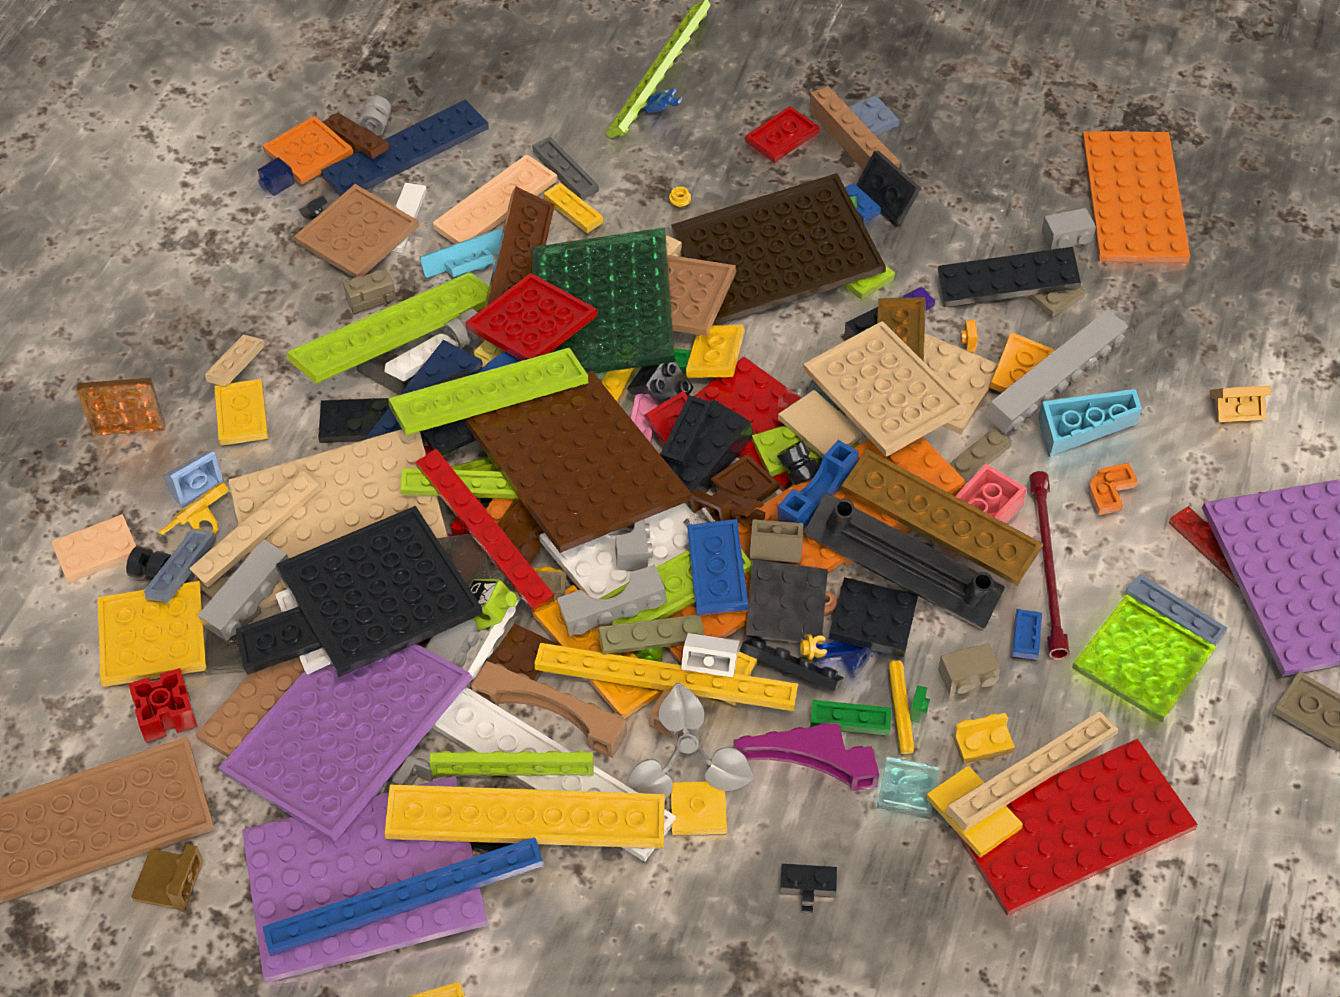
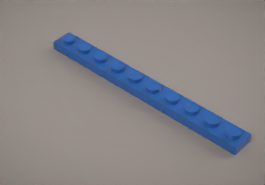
(402, 896)

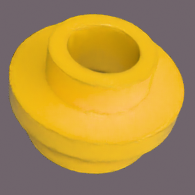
(680, 197)

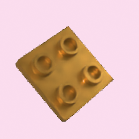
(168, 878)

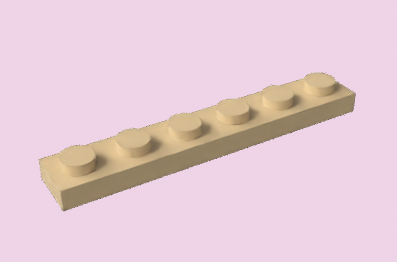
(255, 529)

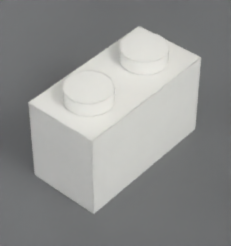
(710, 655)

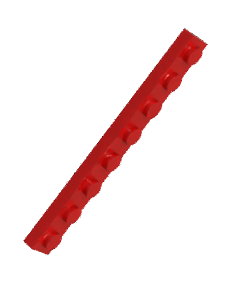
(485, 530)

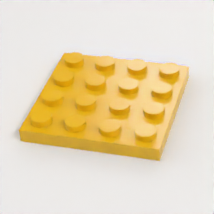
(150, 636)

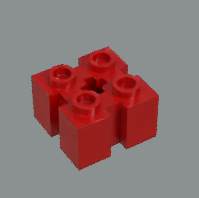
(162, 705)

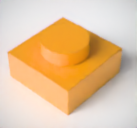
(969, 336)

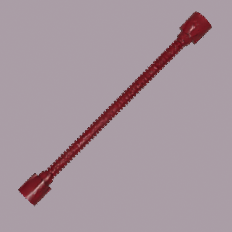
(1058, 641)

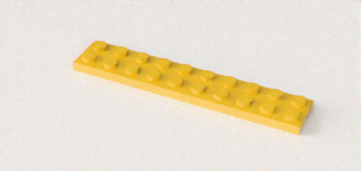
(522, 814)

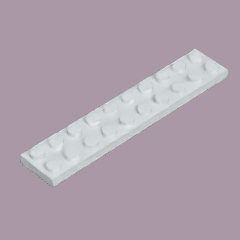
(488, 728)

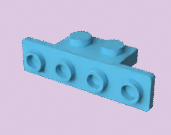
(463, 256)

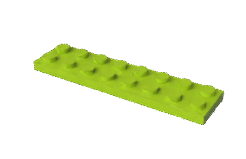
(487, 391)

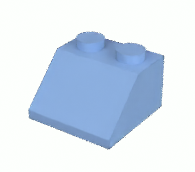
(193, 478)

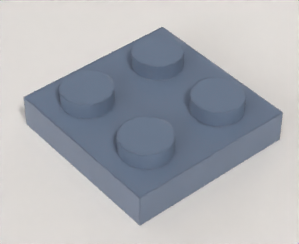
(875, 115)

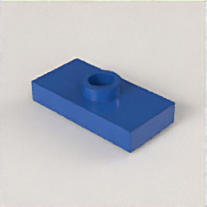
(1027, 634)

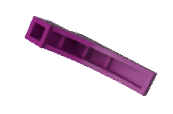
(816, 748)

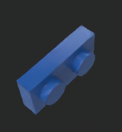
(866, 206)

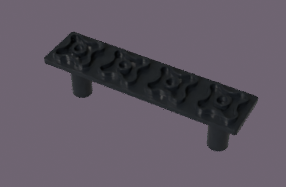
(904, 561)

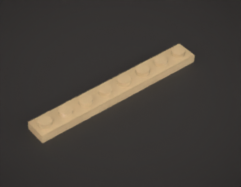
(1031, 771)

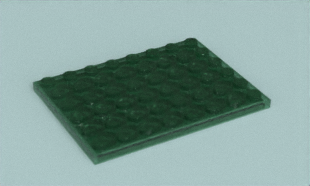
(628, 286)

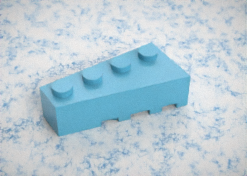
(1086, 418)

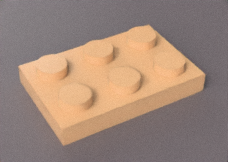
(94, 548)

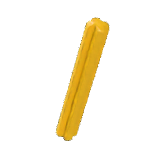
(901, 707)

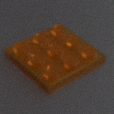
(121, 406)

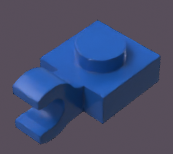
(660, 100)

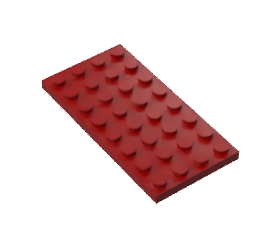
(1083, 826)

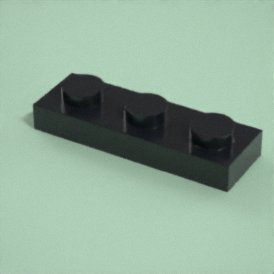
(686, 430)

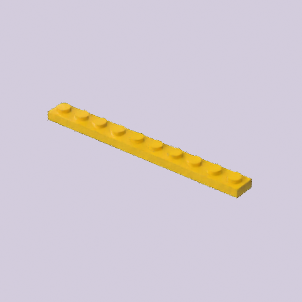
(664, 676)

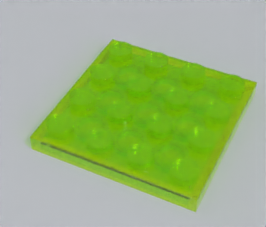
(1144, 658)

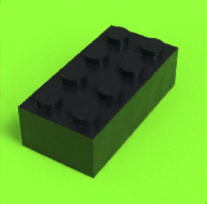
(715, 448)

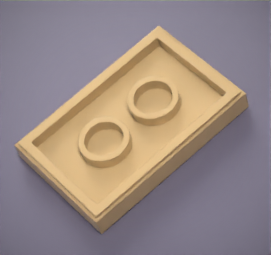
(819, 423)

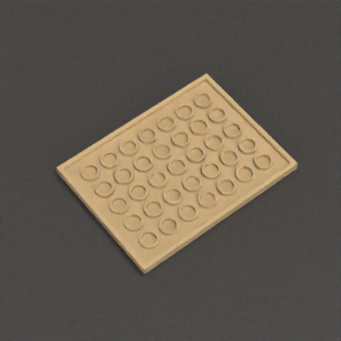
(357, 489)

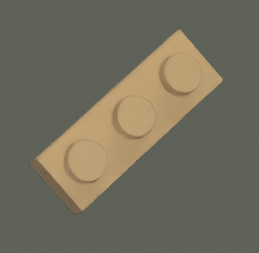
(234, 360)

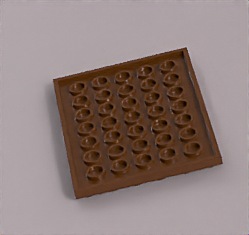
(578, 463)

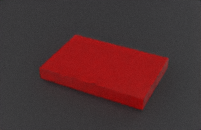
(782, 134)

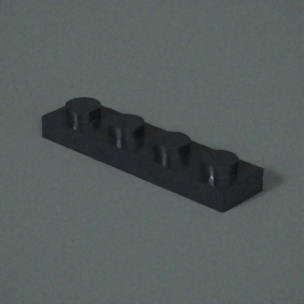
(799, 666)

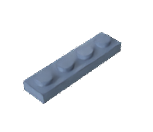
(177, 567)
(1176, 609)

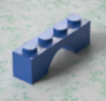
(833, 471)

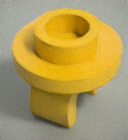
(809, 648)

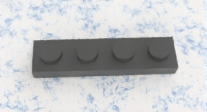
(566, 168)

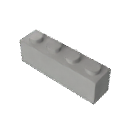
(243, 591)

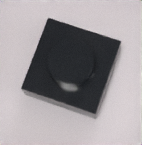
(313, 207)

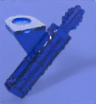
(853, 656)

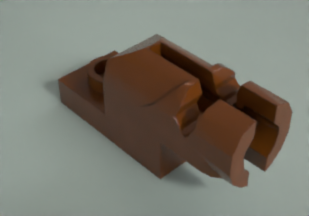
(728, 506)

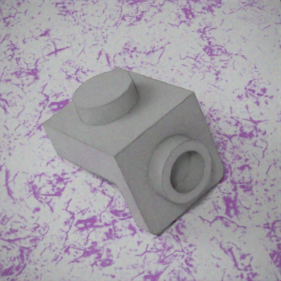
(411, 770)

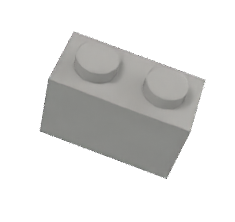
(1068, 229)

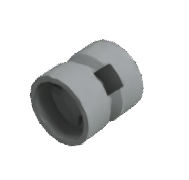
(375, 114)
(457, 329)

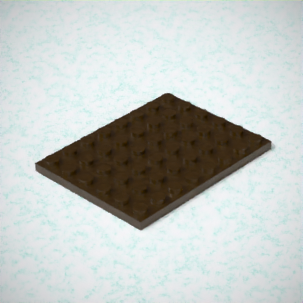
(783, 245)

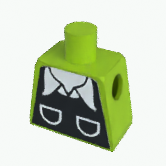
(494, 600)

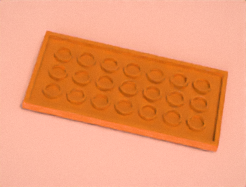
(1135, 197)

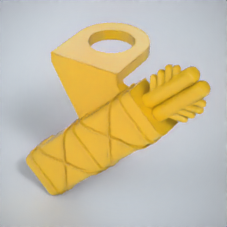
(198, 510)

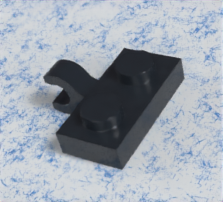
(808, 882)

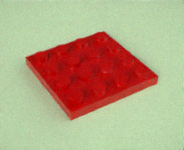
(531, 318)

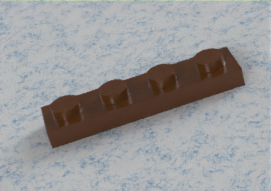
(356, 135)

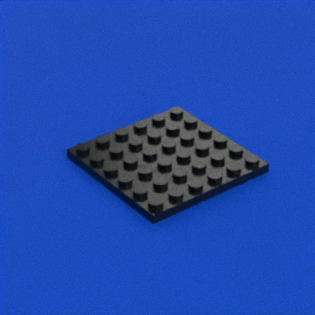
(378, 590)

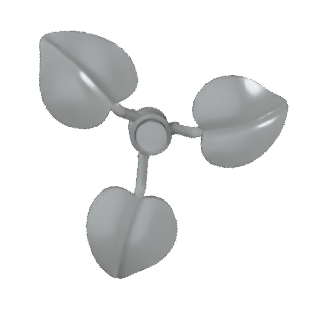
(685, 713)

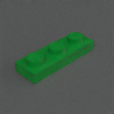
(852, 717)

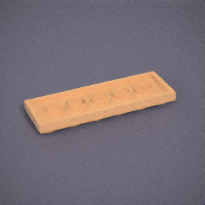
(490, 203)

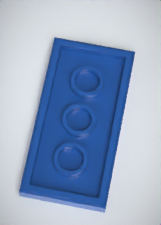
(717, 567)

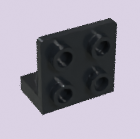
(661, 382)

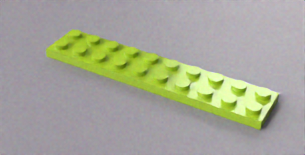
(388, 328)

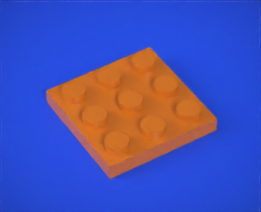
(308, 149)

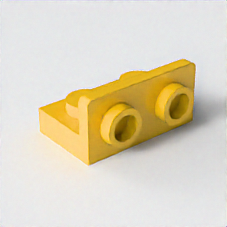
(983, 738)

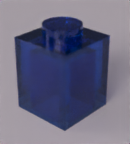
(275, 176)

